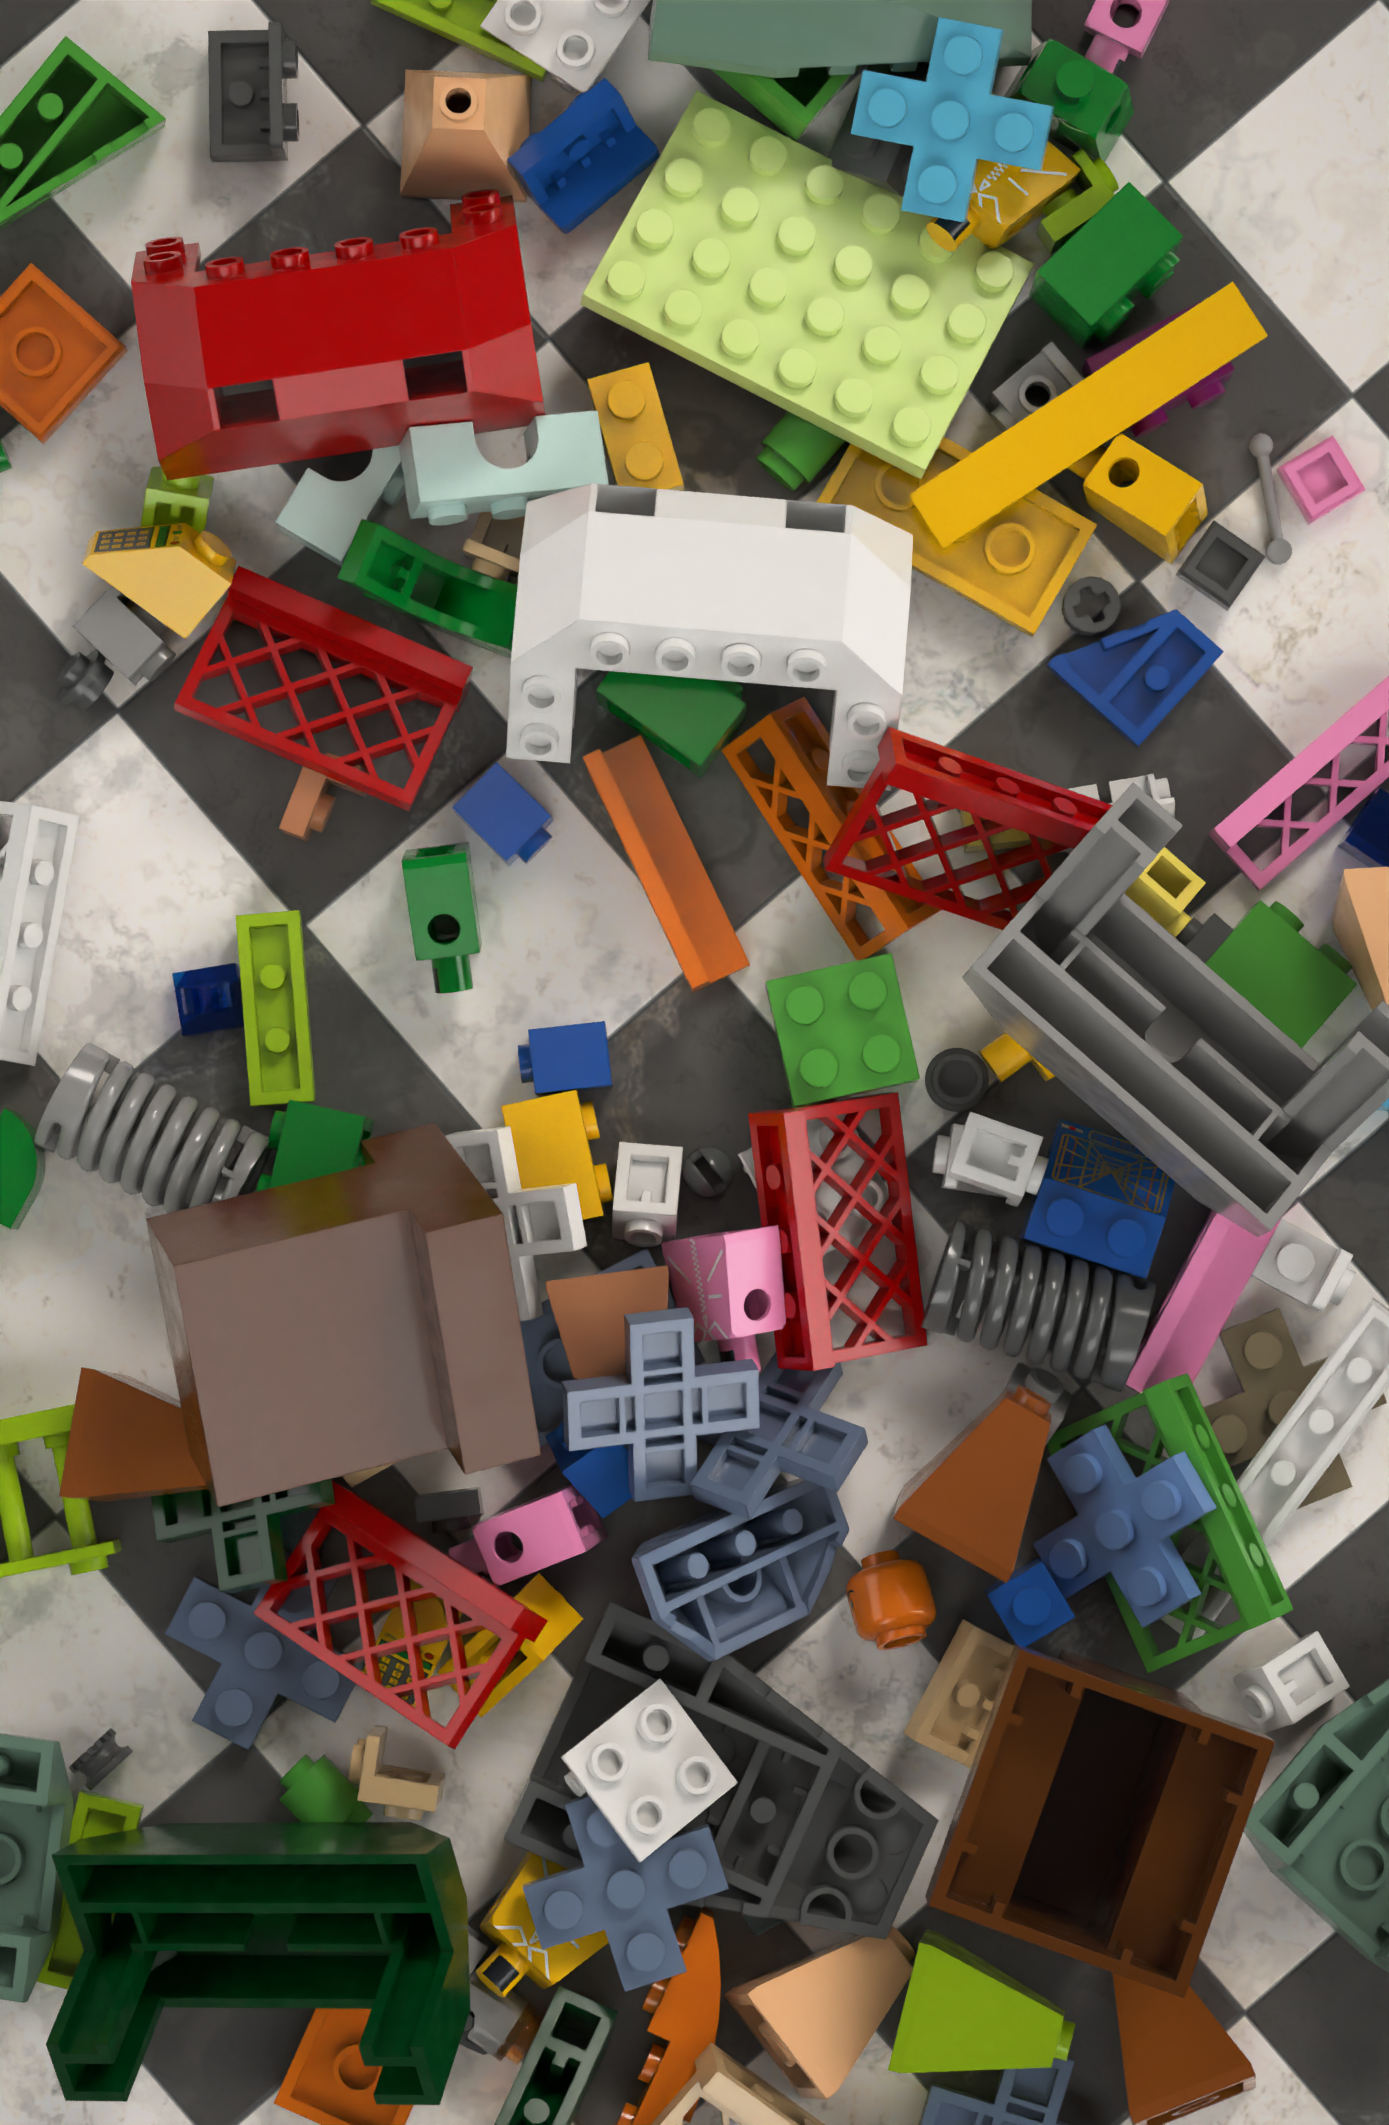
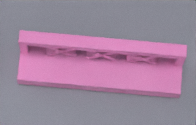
(1299, 773)
(1197, 1302)

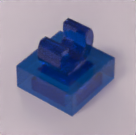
(209, 999)

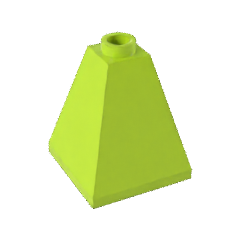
(973, 2016)

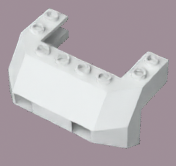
(710, 595)

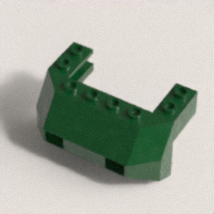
(265, 1923)

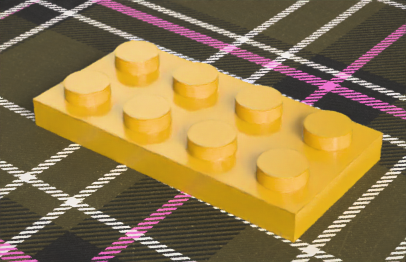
(1003, 566)

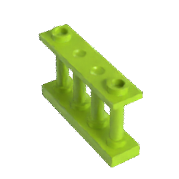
(85, 1553)

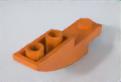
(684, 2014)

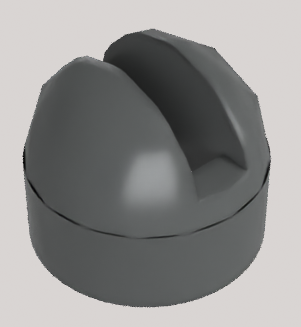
(719, 1163)

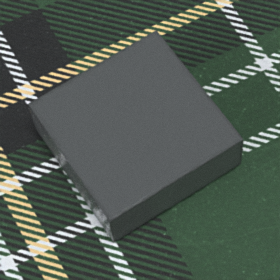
(1220, 565)

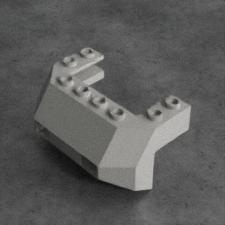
(1165, 1039)

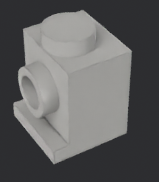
(1046, 369)
(126, 636)

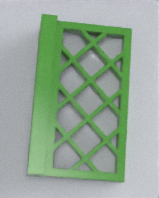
(1227, 1529)

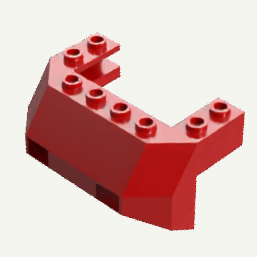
(335, 342)

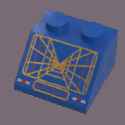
(1099, 1201)

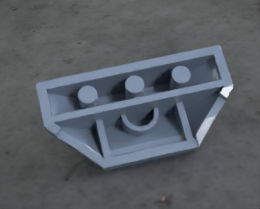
(739, 1578)

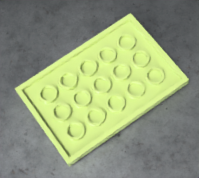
(805, 285)

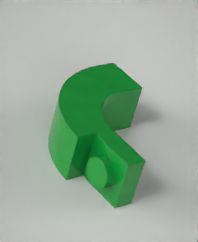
(431, 588)

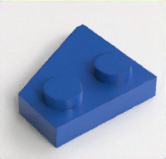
(1138, 672)

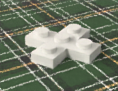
(534, 1218)

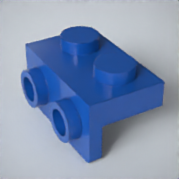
(583, 157)

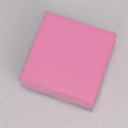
(1320, 480)

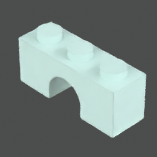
(451, 478)
(328, 512)

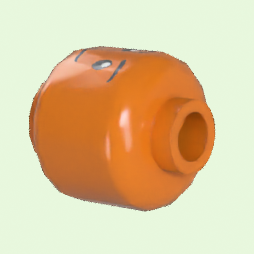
(891, 1600)

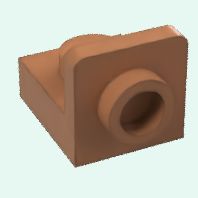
(310, 803)

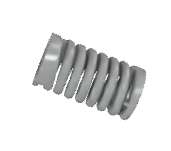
(81, 1133)

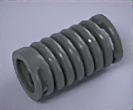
(1043, 1288)

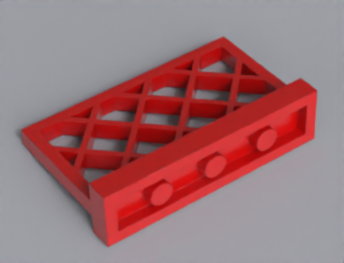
(337, 638)
(971, 785)
(786, 1189)
(439, 1576)

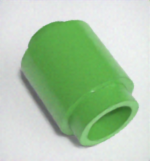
(796, 451)
(321, 1793)

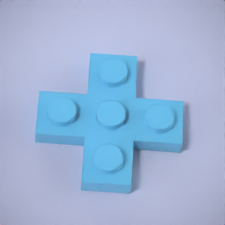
(952, 120)

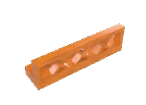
(800, 771)
(666, 863)

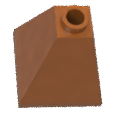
(126, 1442)
(982, 1484)
(1174, 2054)

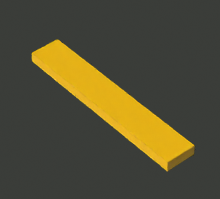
(1088, 415)

